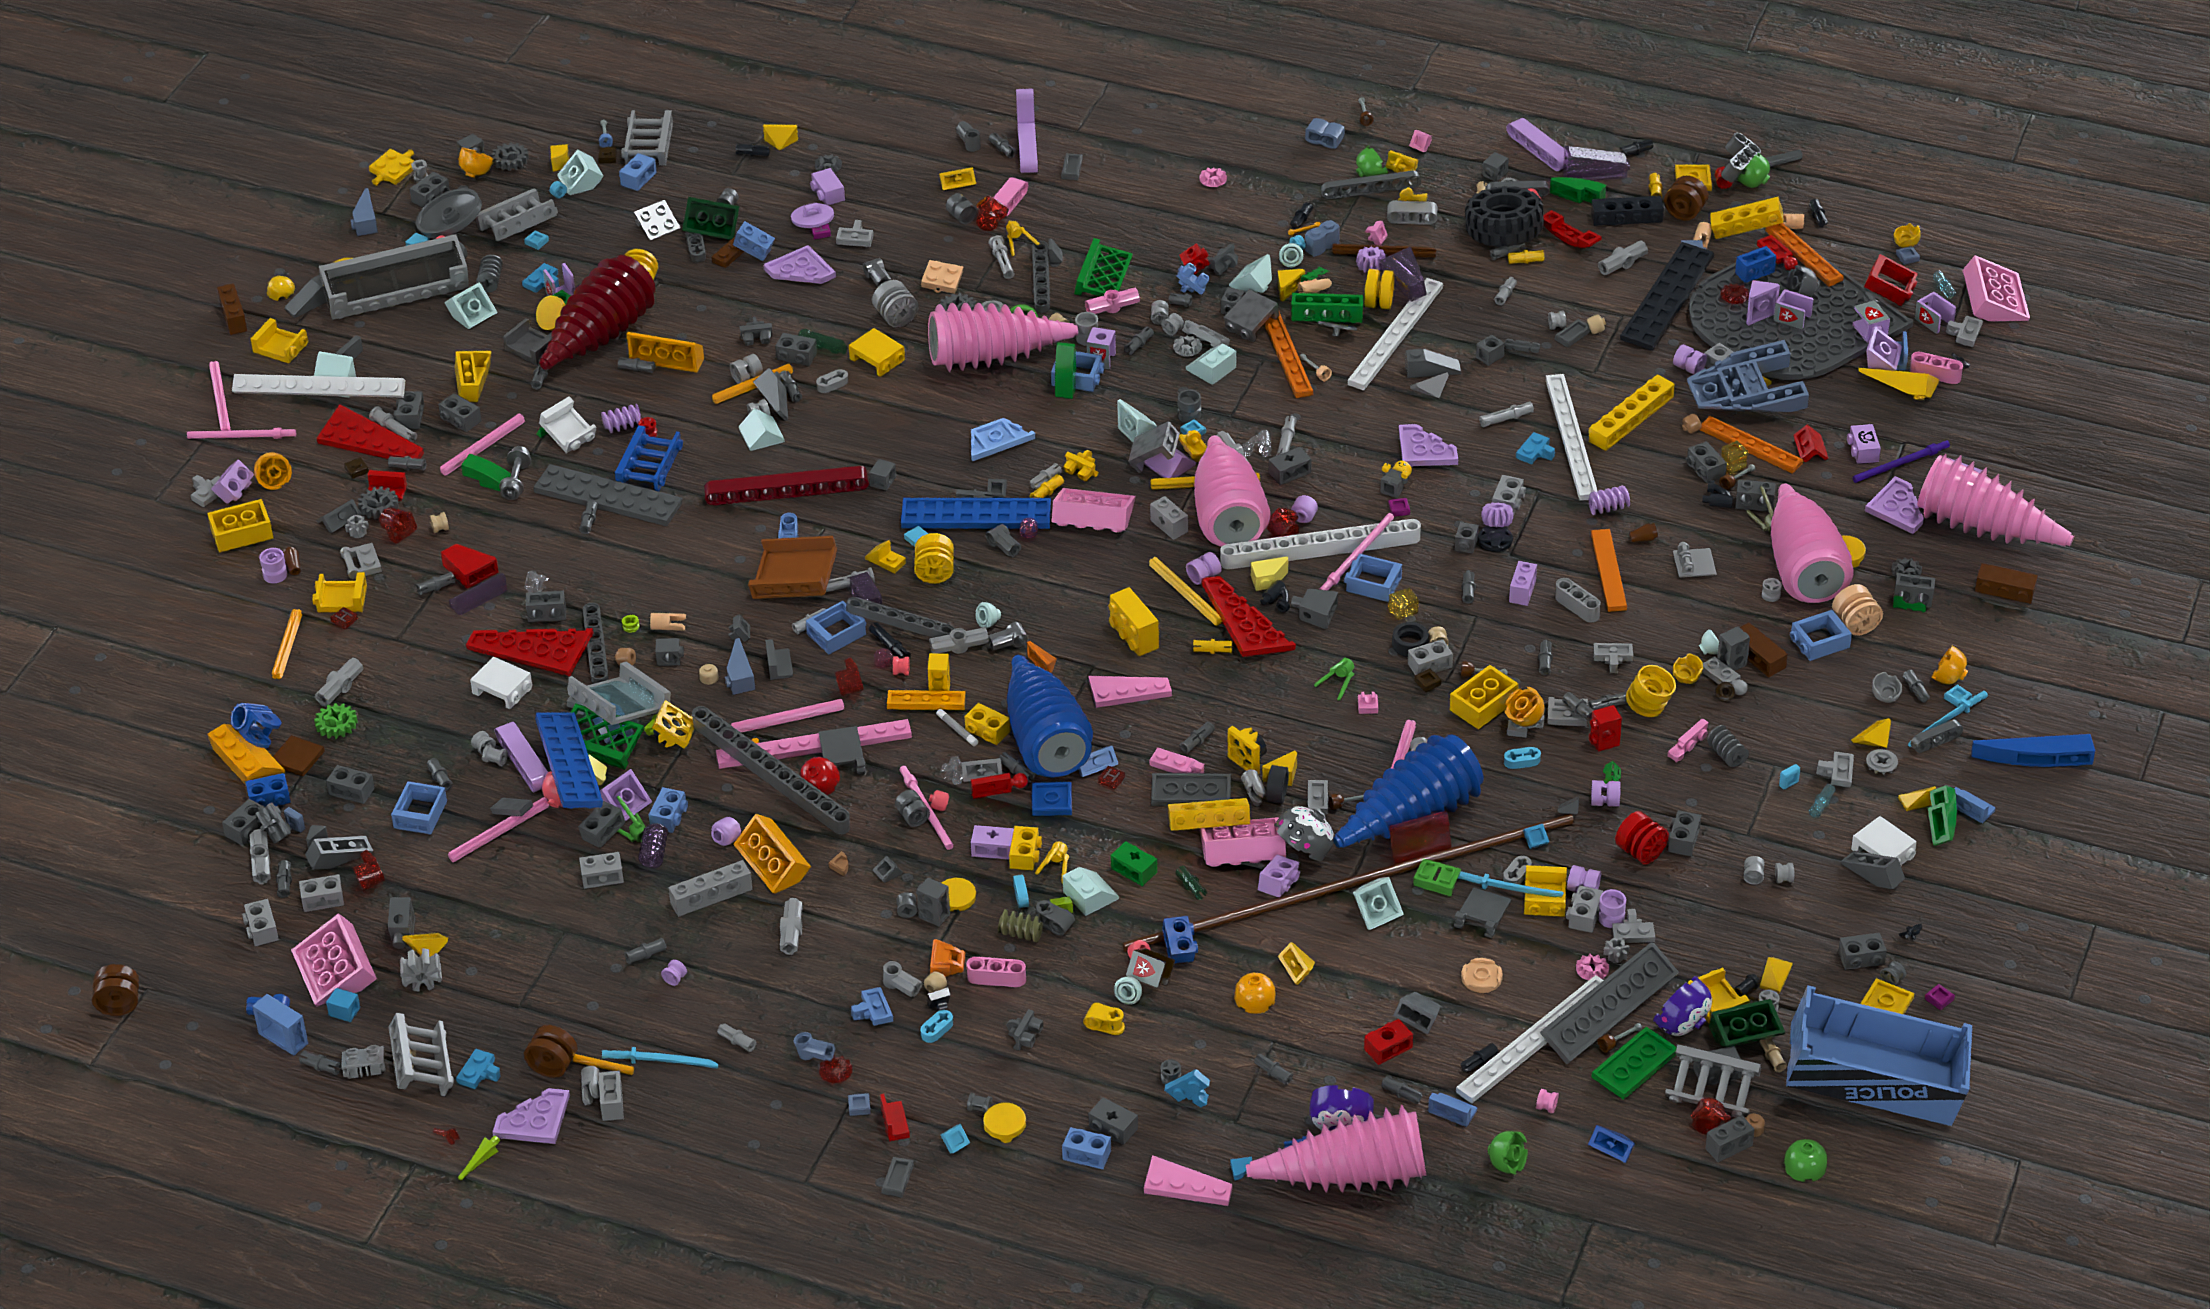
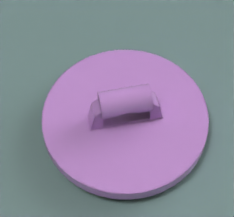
(812, 215)

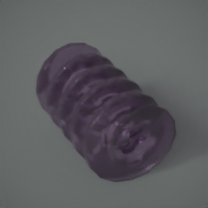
(653, 845)

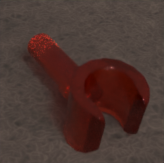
(450, 1134)

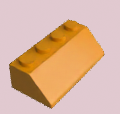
(666, 351)
(241, 756)
(771, 854)

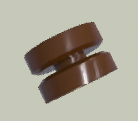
(1686, 198)
(115, 990)
(550, 1051)

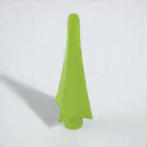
(485, 1151)

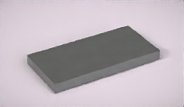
(1189, 787)

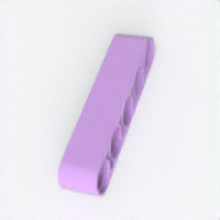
(1537, 143)
(522, 755)

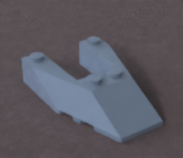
(1739, 382)

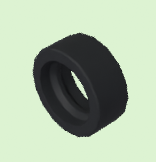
(1408, 629)
(1277, 784)

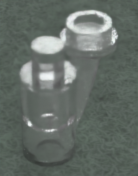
(1264, 441)

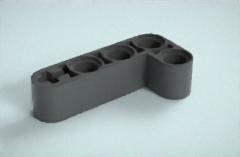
(1743, 152)

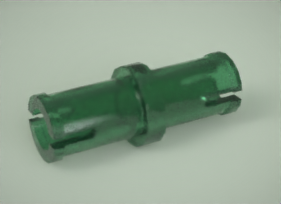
(1191, 882)

